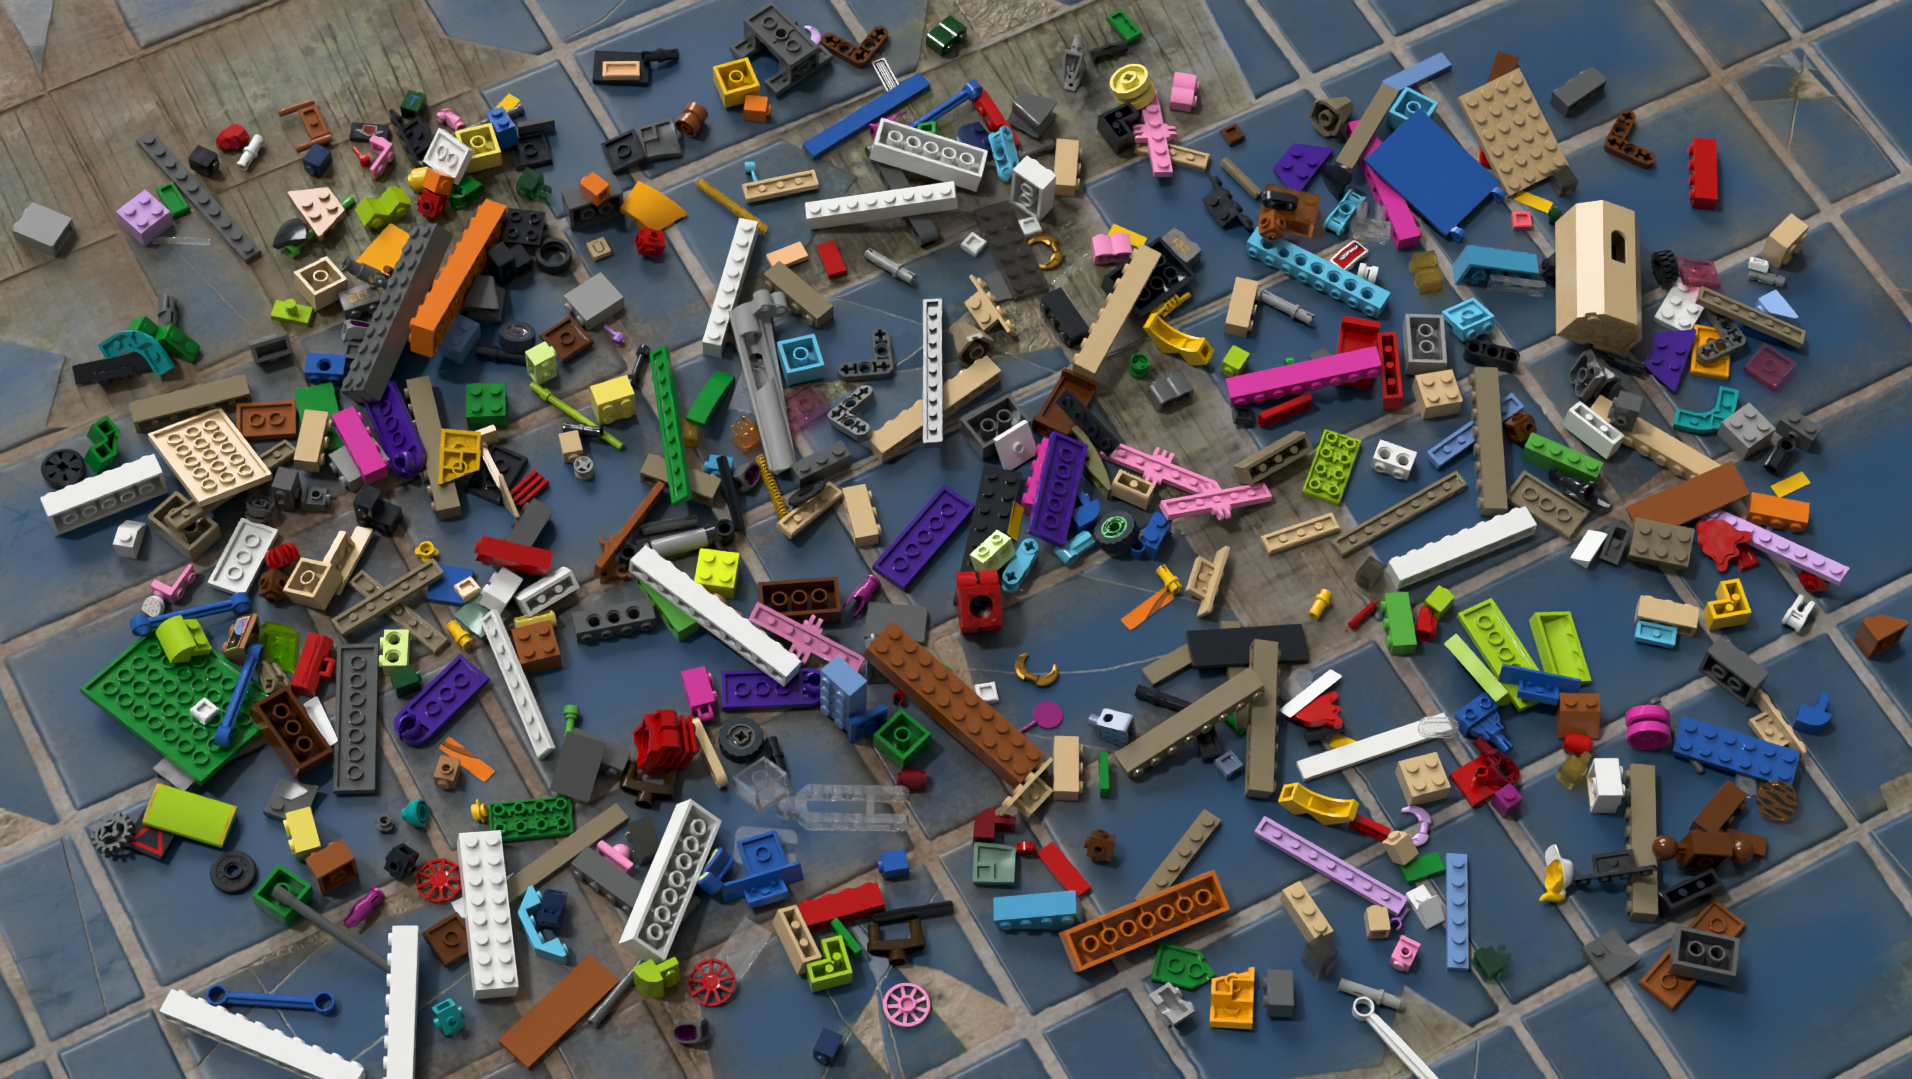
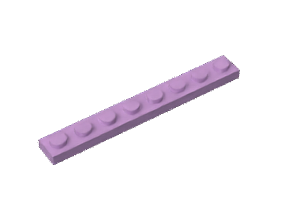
(1785, 549)
(1330, 866)

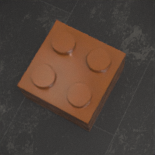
(536, 647)
(332, 866)

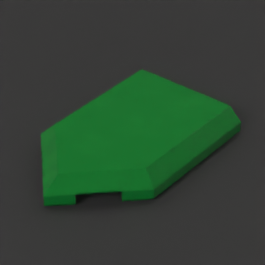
(1180, 966)

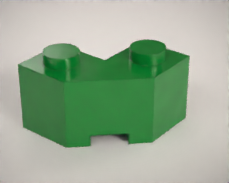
(104, 436)

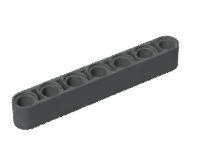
(893, 179)

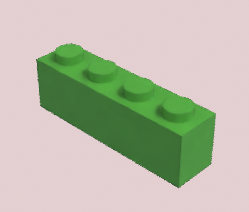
(1550, 454)
(676, 620)

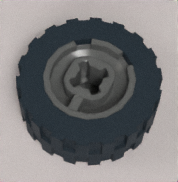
(741, 739)

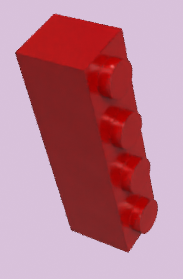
(1703, 173)
(1391, 378)
(846, 906)

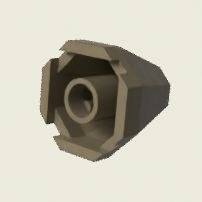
(1330, 115)
(971, 344)

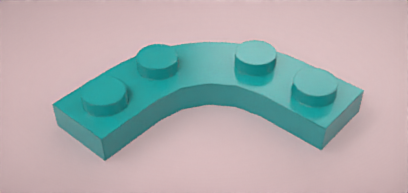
(141, 343)
(1711, 420)

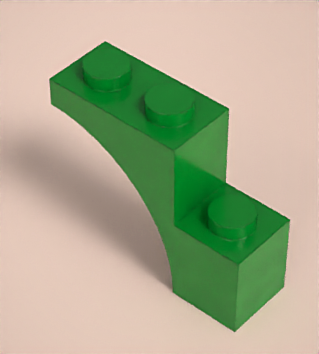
(169, 337)

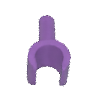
(617, 338)
(1399, 919)

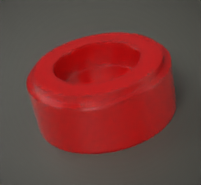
(1026, 848)

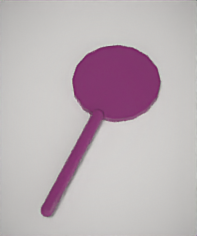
(1046, 715)

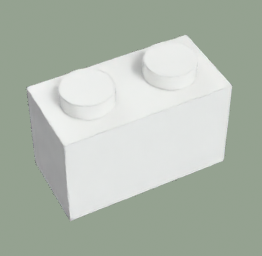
(501, 590)

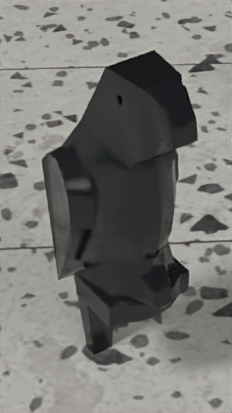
(1576, 489)

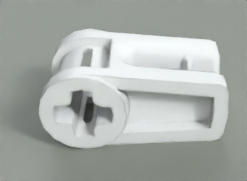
(1794, 617)

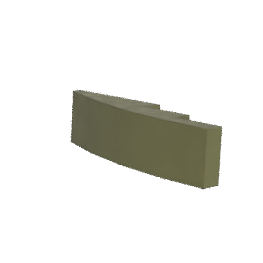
(1093, 466)

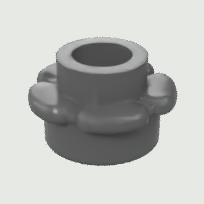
(384, 828)

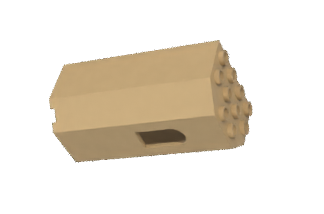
(1595, 294)

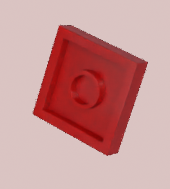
(1474, 782)

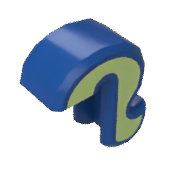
(714, 870)

